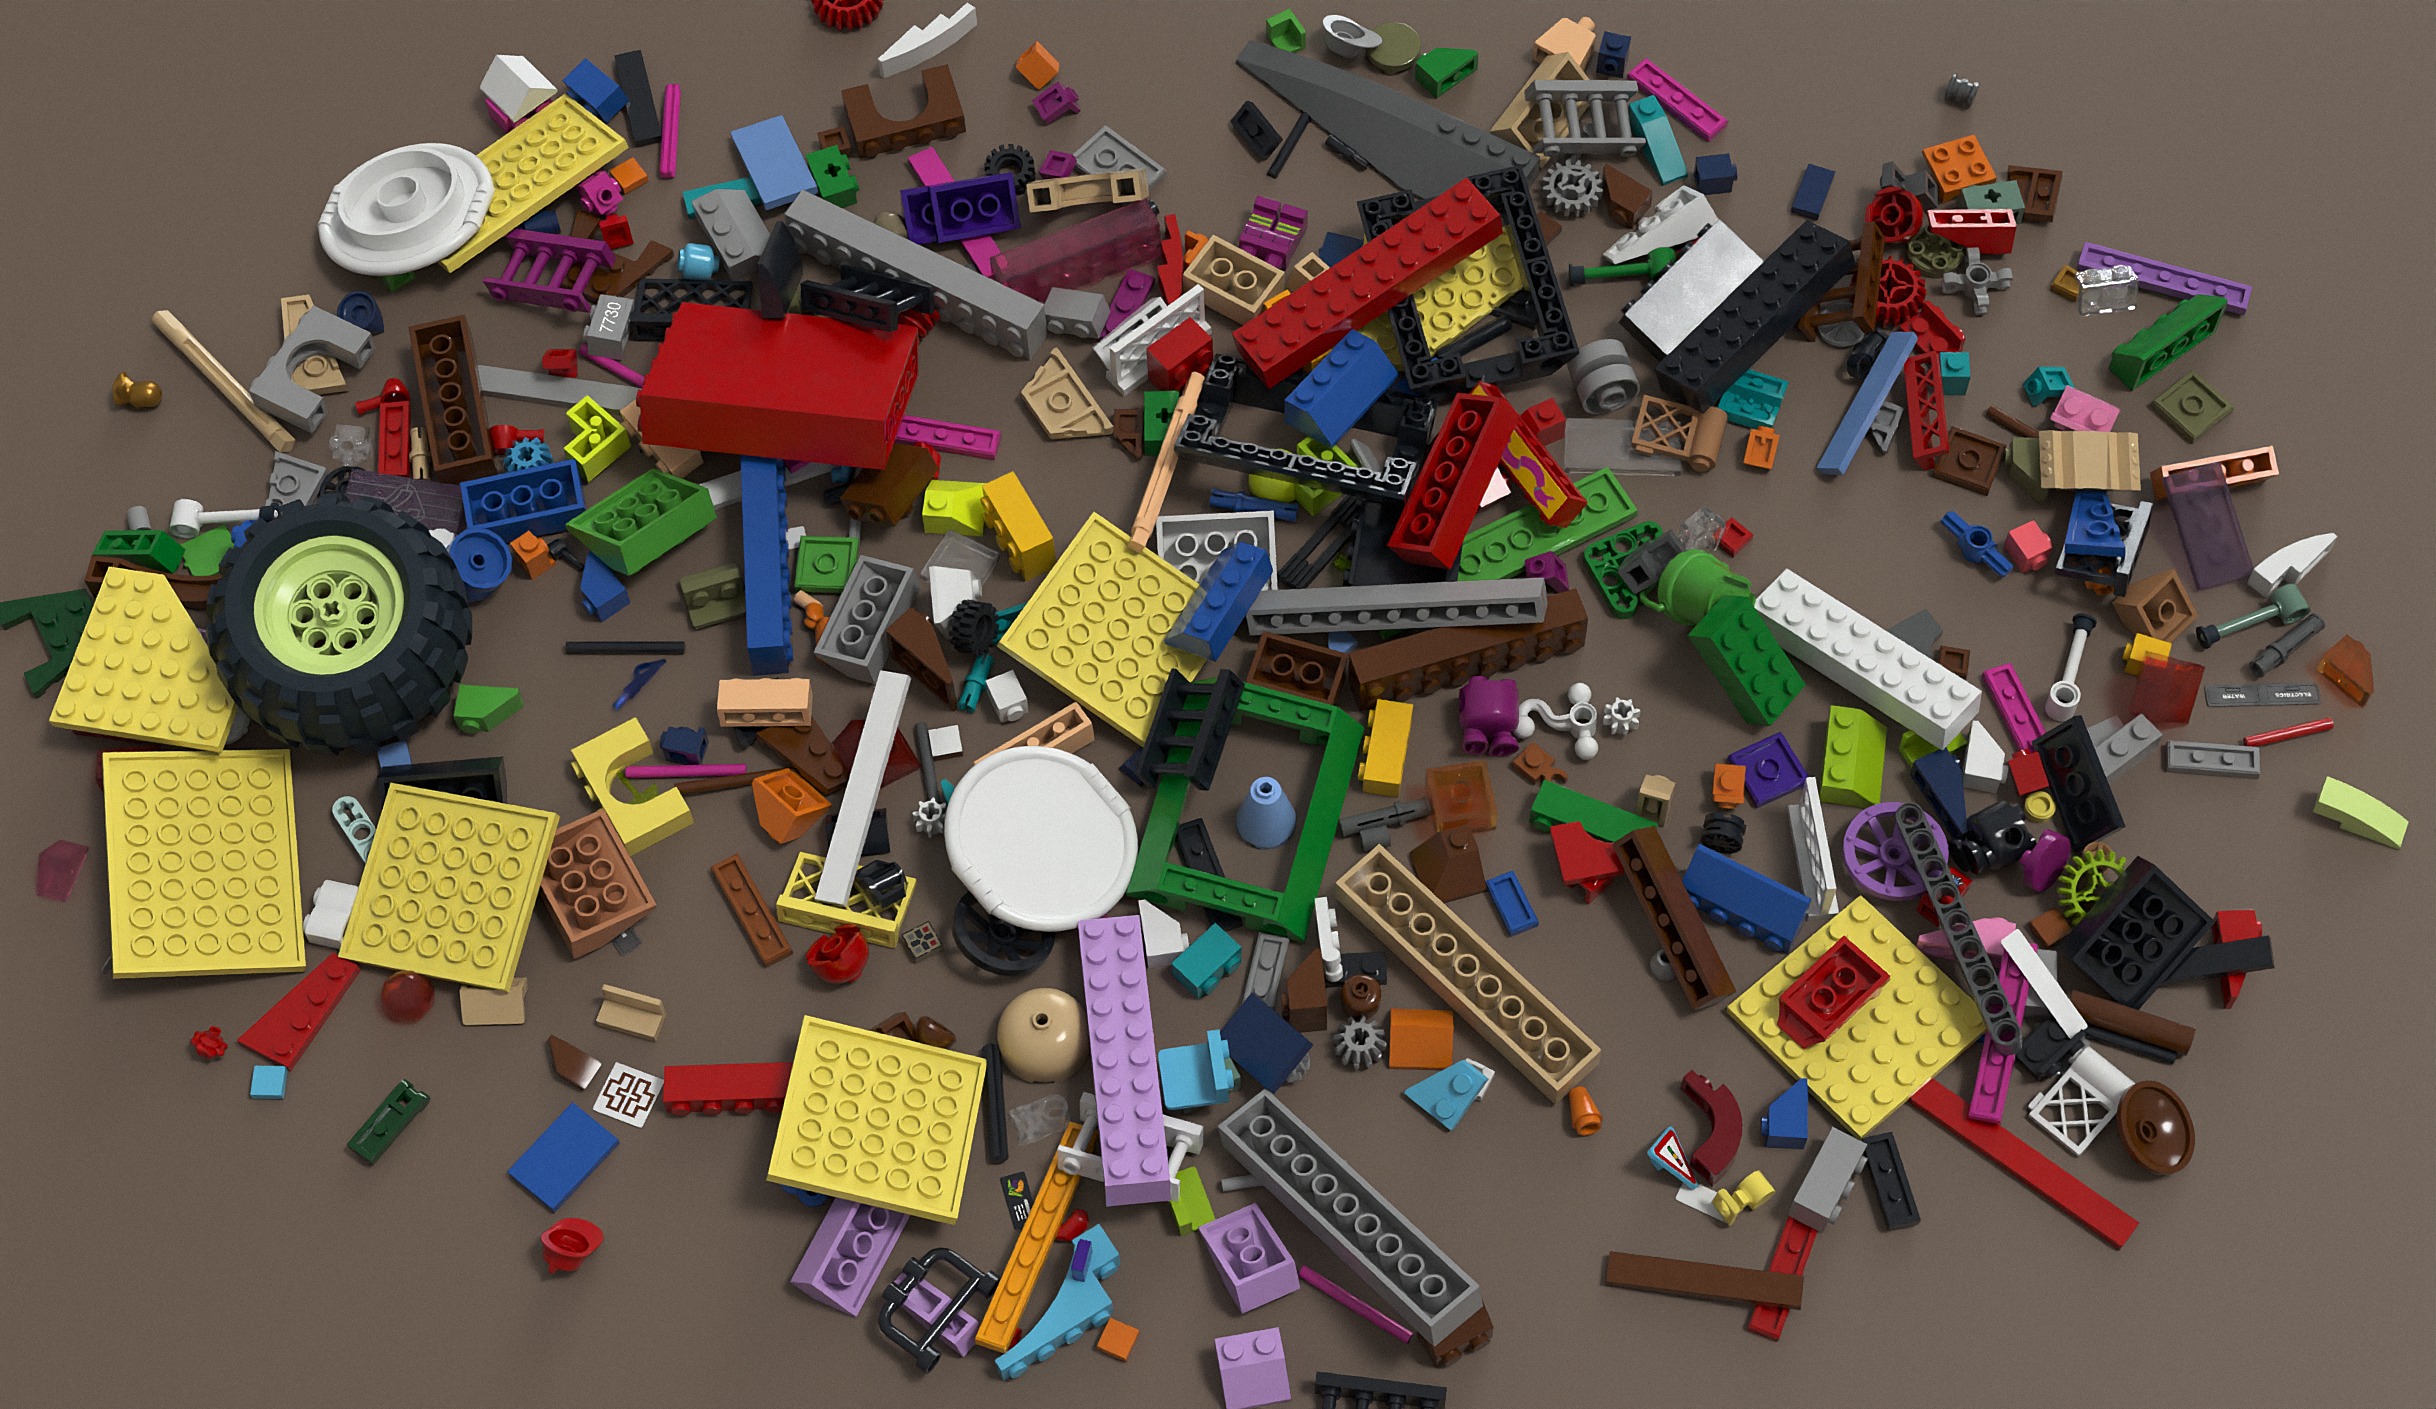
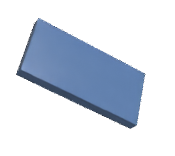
(773, 162)

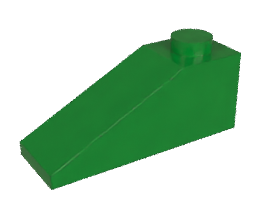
(142, 547)

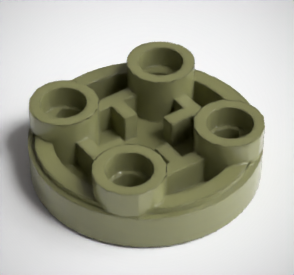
(1398, 49)
(1933, 253)

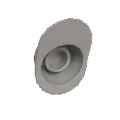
(1347, 36)

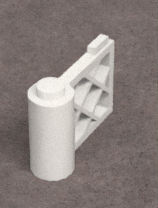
(2096, 1078)

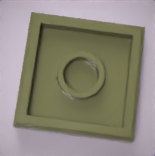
(2192, 406)

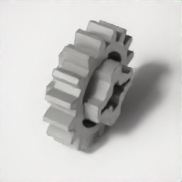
(1572, 188)

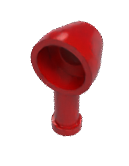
(392, 391)
(503, 436)

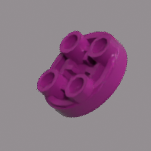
(2045, 861)

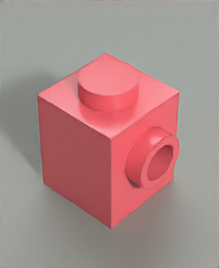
(2028, 547)

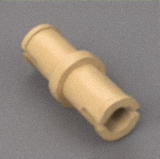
(420, 454)

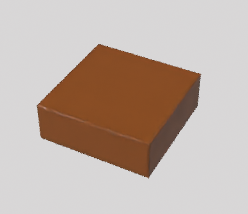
(2050, 928)

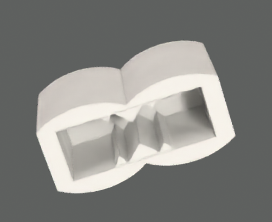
(331, 914)

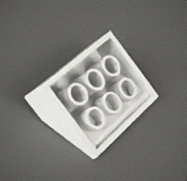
(1196, 540)

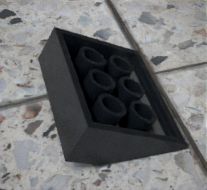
(2135, 934)

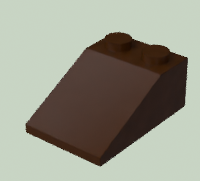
(918, 652)

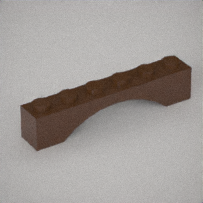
(190, 590)

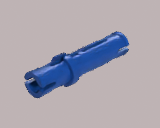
(1246, 503)

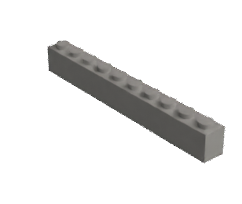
(1399, 606)

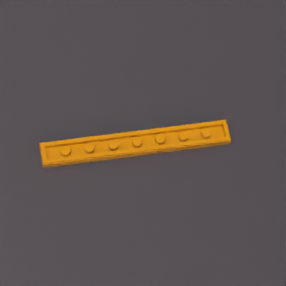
(1031, 1250)

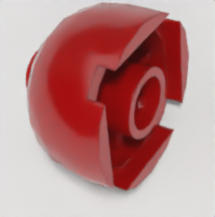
(1896, 214)
(839, 956)

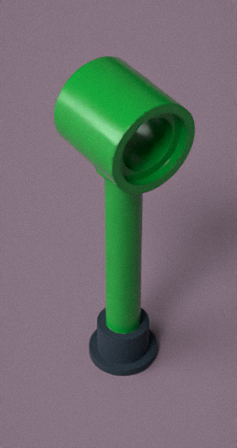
(1656, 259)

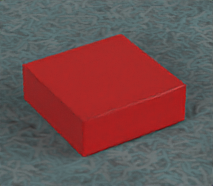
(1734, 537)

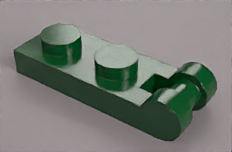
(388, 1122)

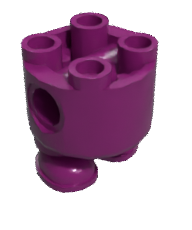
(1489, 712)

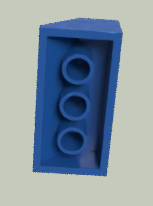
(1340, 389)
(1221, 601)
(1745, 899)

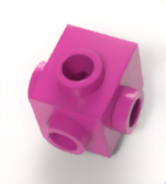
(599, 193)

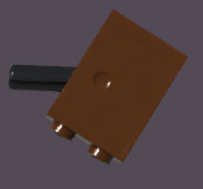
(887, 493)

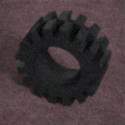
(1012, 157)
(974, 627)

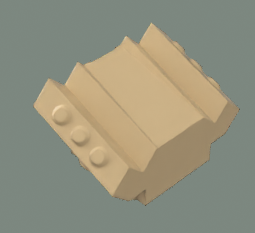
(2089, 461)

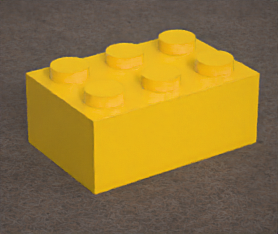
(1018, 526)

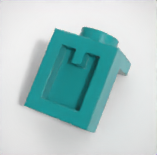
(2046, 383)

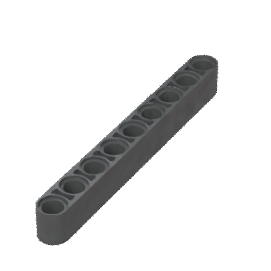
(1963, 940)

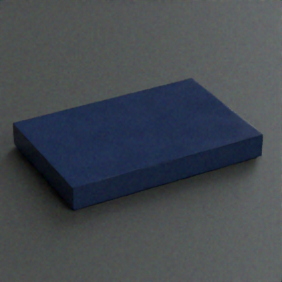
(1264, 1043)

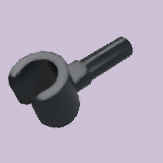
(558, 549)

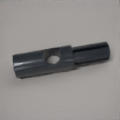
(1347, 153)

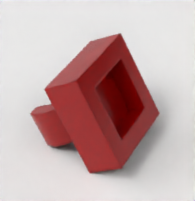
(616, 231)

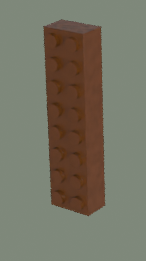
(1460, 652)

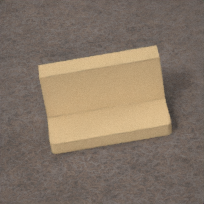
(492, 1006)
(631, 1013)

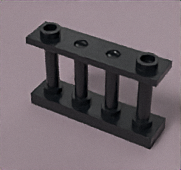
(867, 298)
(1211, 737)
(1367, 1390)

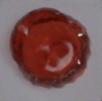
(407, 996)

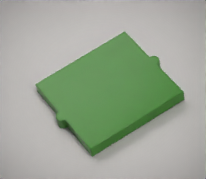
(207, 551)

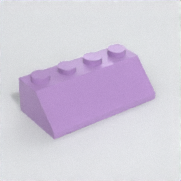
(848, 1254)

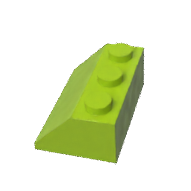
(1852, 758)

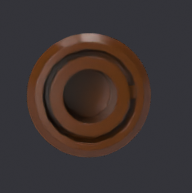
(933, 1033)

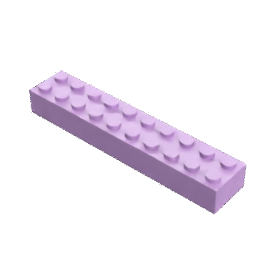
(1123, 1061)

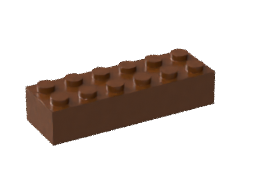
(453, 400)

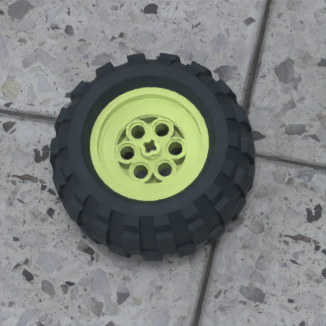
(282, 600)

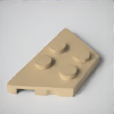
(1063, 402)

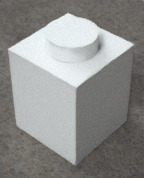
(1007, 697)

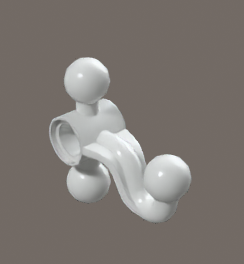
(1579, 695)

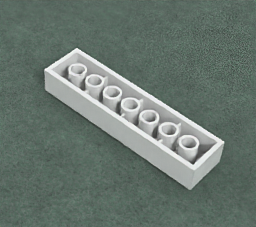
(1867, 660)

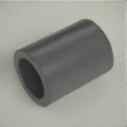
(1372, 837)

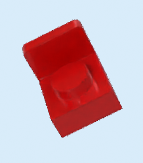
(561, 362)

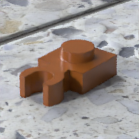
(1537, 765)

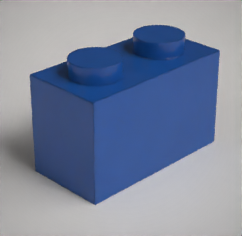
(595, 90)

